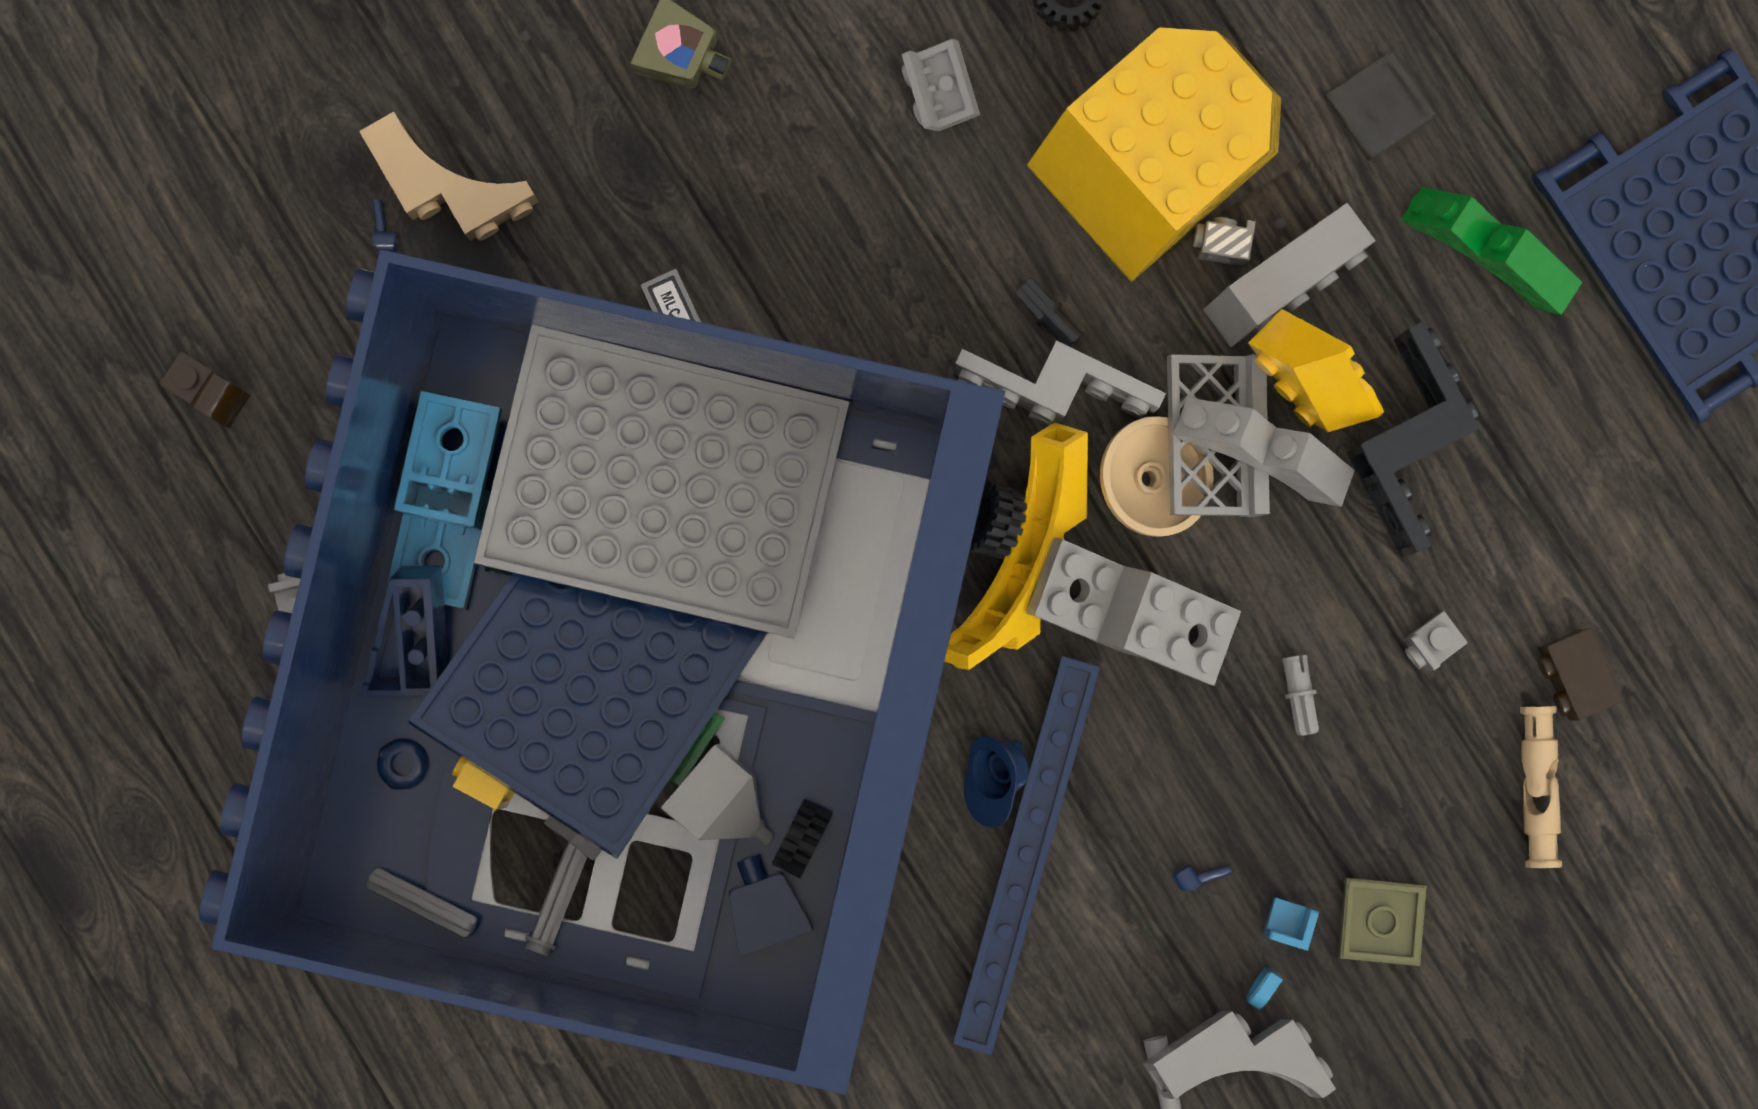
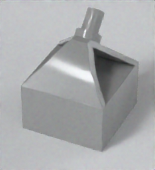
(719, 800)

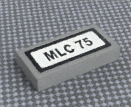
(668, 296)

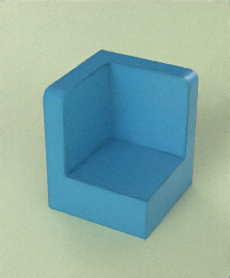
(1290, 923)

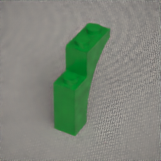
(1502, 249)

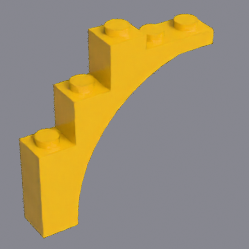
(1054, 505)

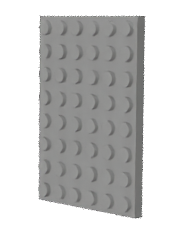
(661, 482)

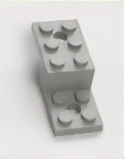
(1058, 384)
(1133, 611)

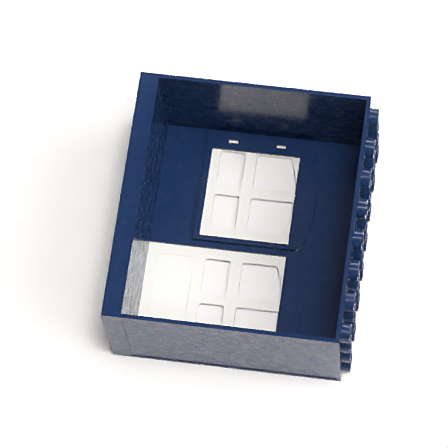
(813, 716)

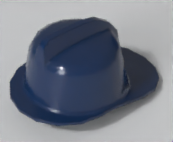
(993, 778)

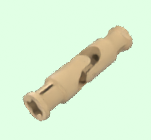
(1540, 764)

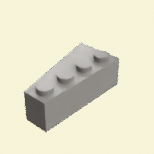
(1290, 274)

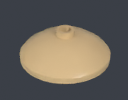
(1142, 508)

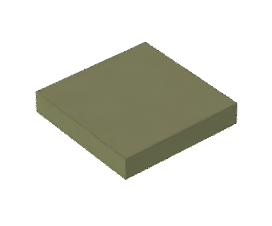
(1382, 921)

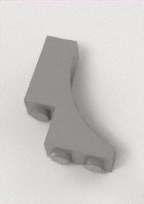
(1283, 453)
(1224, 1047)

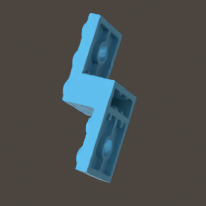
(445, 490)

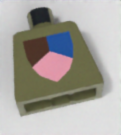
(678, 48)

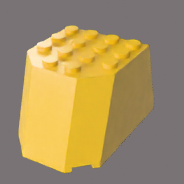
(1159, 143)

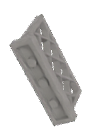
(1250, 482)

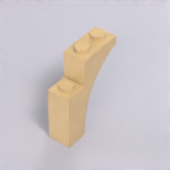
(425, 185)

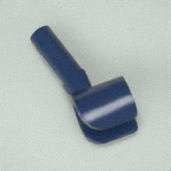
(381, 238)
(1188, 879)

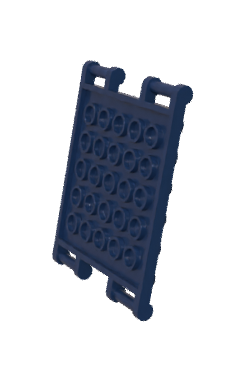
(1679, 232)

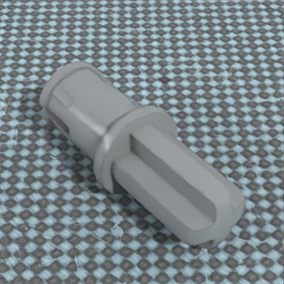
(1301, 694)

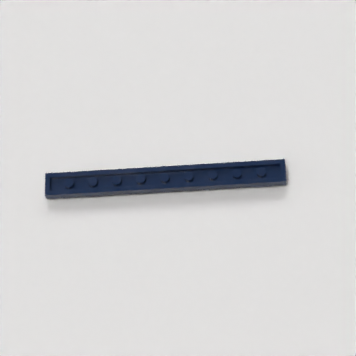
(1026, 855)

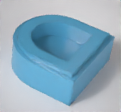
(1263, 987)

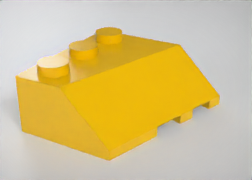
(1315, 373)

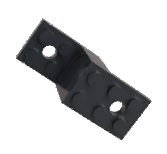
(1442, 424)

